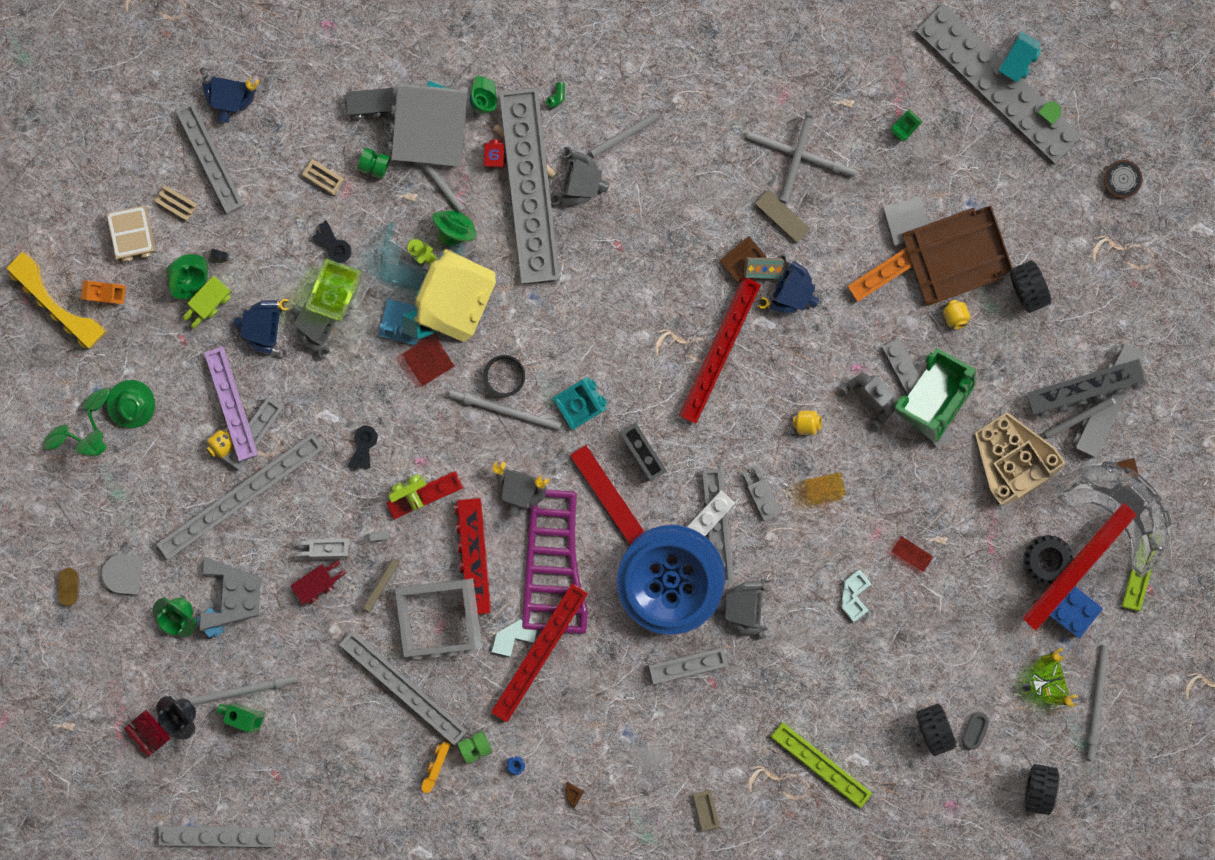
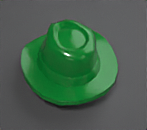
(453, 227)
(187, 275)
(131, 404)
(174, 616)

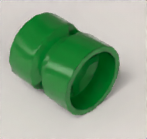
(373, 163)

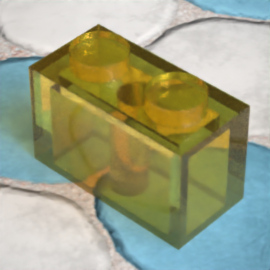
(824, 488)

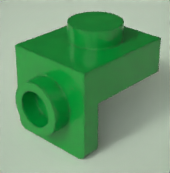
(906, 125)

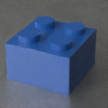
(1076, 612)

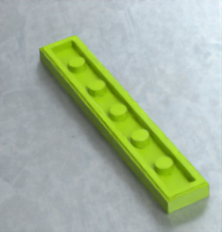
(821, 765)

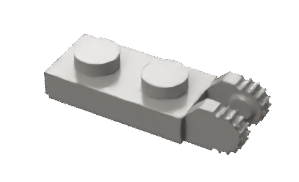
(762, 495)
(322, 549)

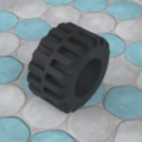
(1030, 286)
(1033, 551)
(936, 729)
(1041, 789)

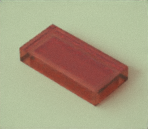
(912, 554)

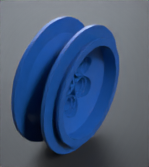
(652, 607)

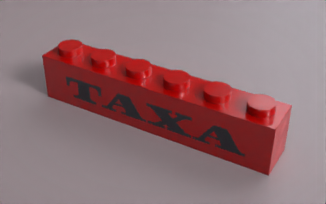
(473, 550)

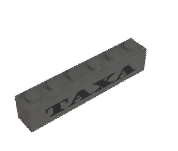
(1087, 388)

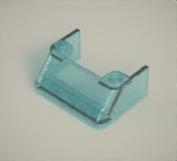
(401, 272)

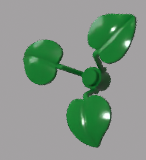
(92, 444)

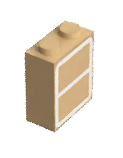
(131, 233)

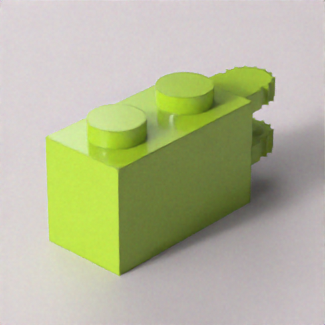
(208, 300)

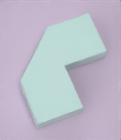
(850, 602)
(505, 638)

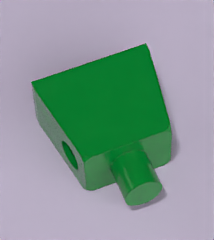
(241, 717)

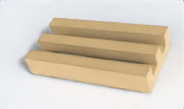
(336, 185)
(162, 194)

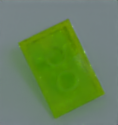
(334, 290)

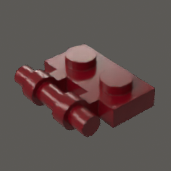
(149, 730)

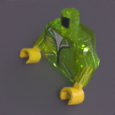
(1049, 681)

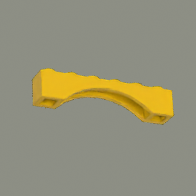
(28, 273)

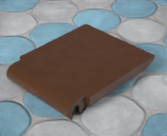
(957, 254)

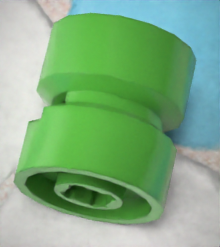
(475, 747)

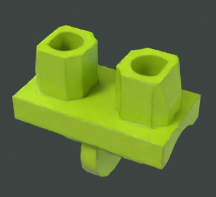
(421, 251)

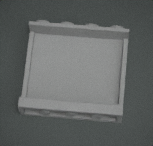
(428, 124)

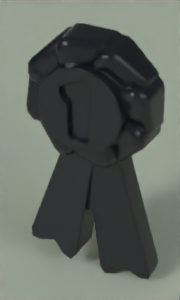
(337, 249)
(365, 439)

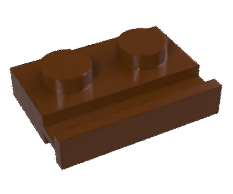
(736, 258)

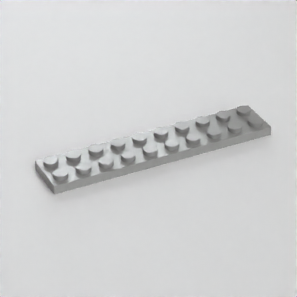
(981, 69)
(529, 185)

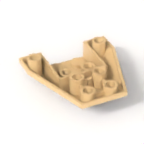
(1015, 458)

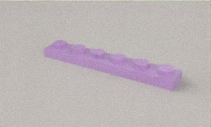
(231, 404)

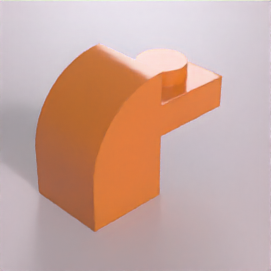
(103, 292)

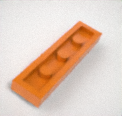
(880, 275)

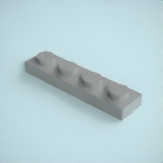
(259, 426)
(688, 665)

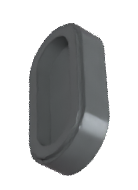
(975, 730)

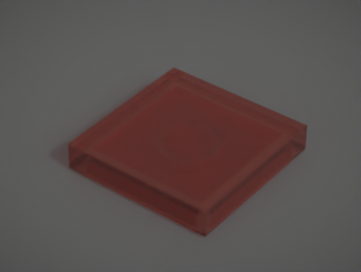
(428, 359)

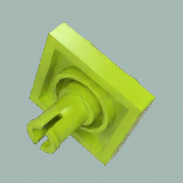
(409, 490)

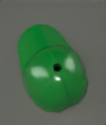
(483, 95)

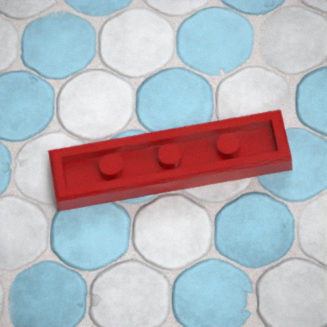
(429, 493)

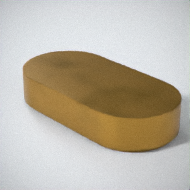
(68, 586)

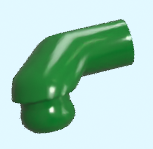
(557, 98)

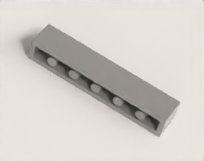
(1098, 426)

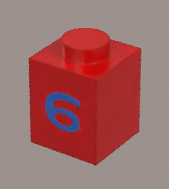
(494, 154)

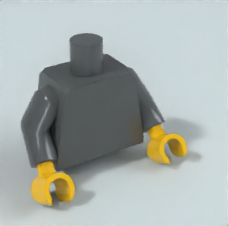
(519, 488)

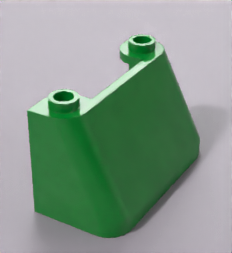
(937, 394)

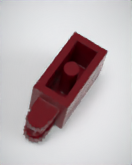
(316, 582)

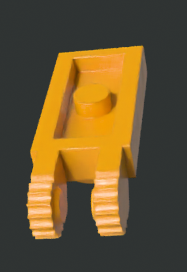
(434, 768)

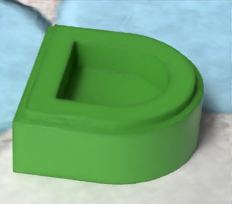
(1050, 112)

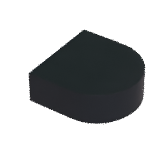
(219, 254)

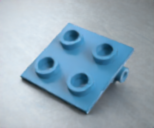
(392, 321)

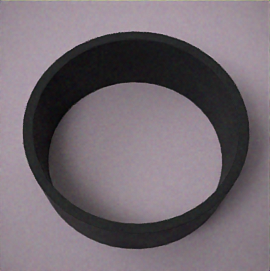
(485, 375)

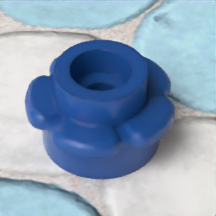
(515, 770)

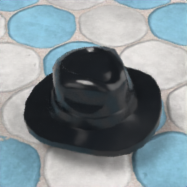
(176, 717)

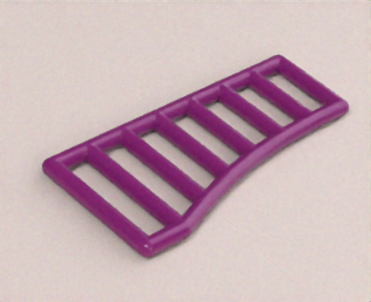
(570, 551)

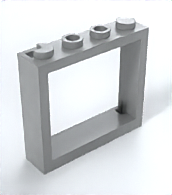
(471, 617)

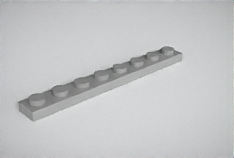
(403, 687)

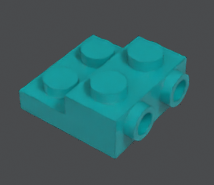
(580, 402)

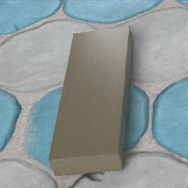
(782, 216)
(381, 584)

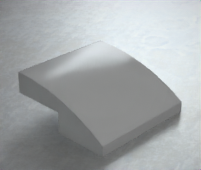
(904, 217)

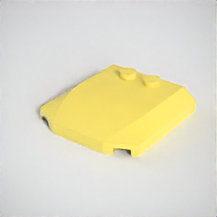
(454, 296)

